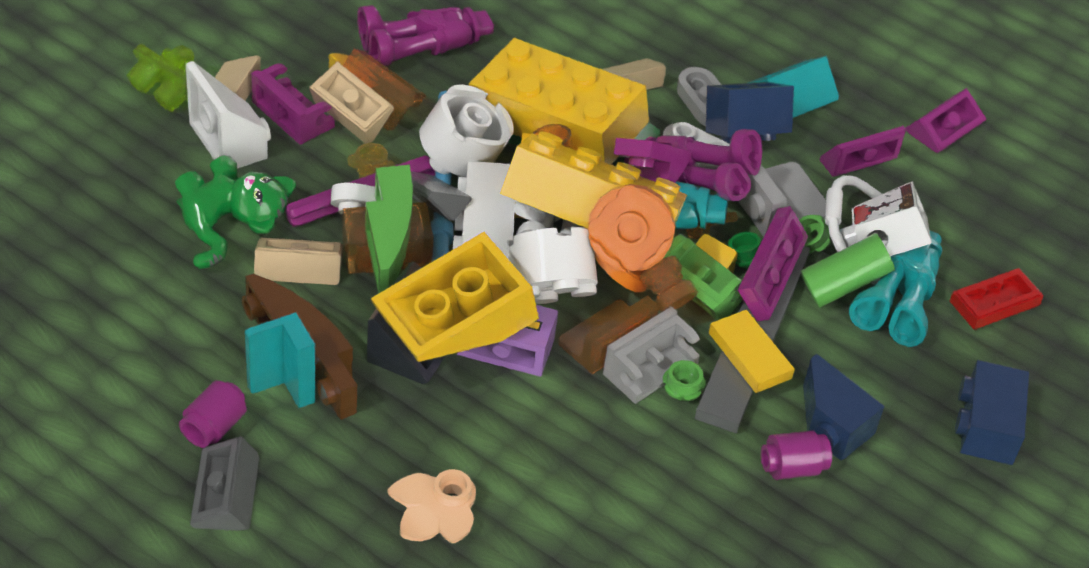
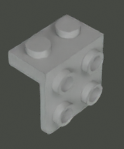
(780, 188)

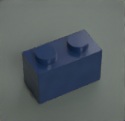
(752, 106)
(993, 412)

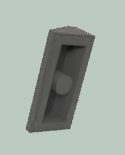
(439, 195)
(225, 486)

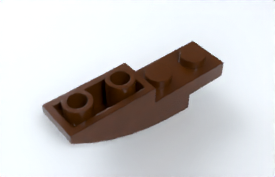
(333, 352)

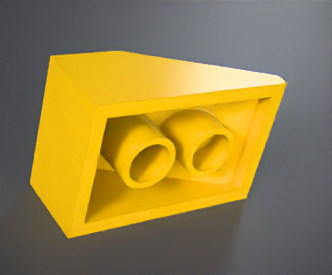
(459, 301)

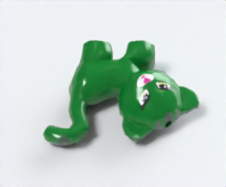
(252, 199)

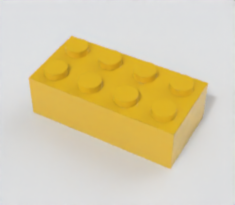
(554, 89)
(573, 181)

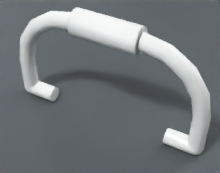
(833, 209)

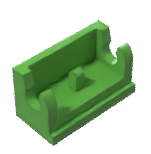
(715, 284)

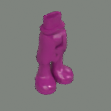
(431, 30)
(734, 162)

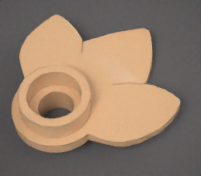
(430, 507)

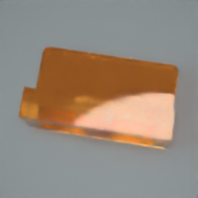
(385, 83)
(590, 339)

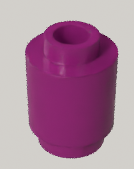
(213, 413)
(796, 454)

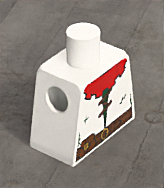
(894, 217)

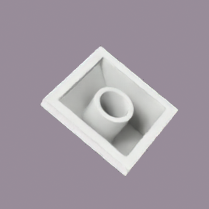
(224, 119)

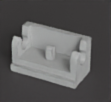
(644, 354)

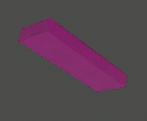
(773, 263)

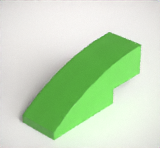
(389, 223)

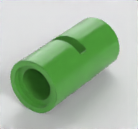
(847, 270)

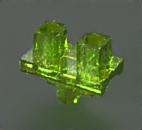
(168, 70)

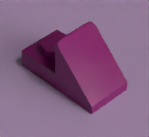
(653, 158)

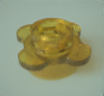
(368, 158)

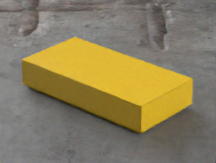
(751, 351)

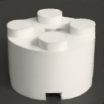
(464, 130)
(555, 262)

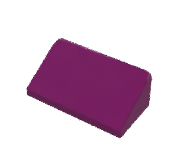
(947, 121)
(863, 152)

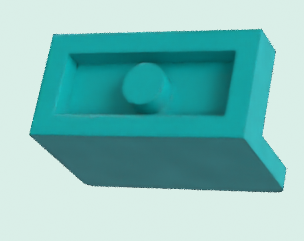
(811, 82)
(281, 354)

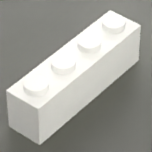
(488, 209)

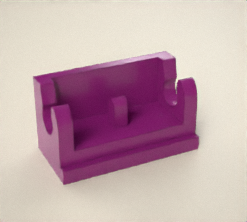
(288, 106)

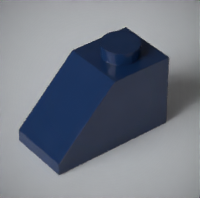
(838, 408)

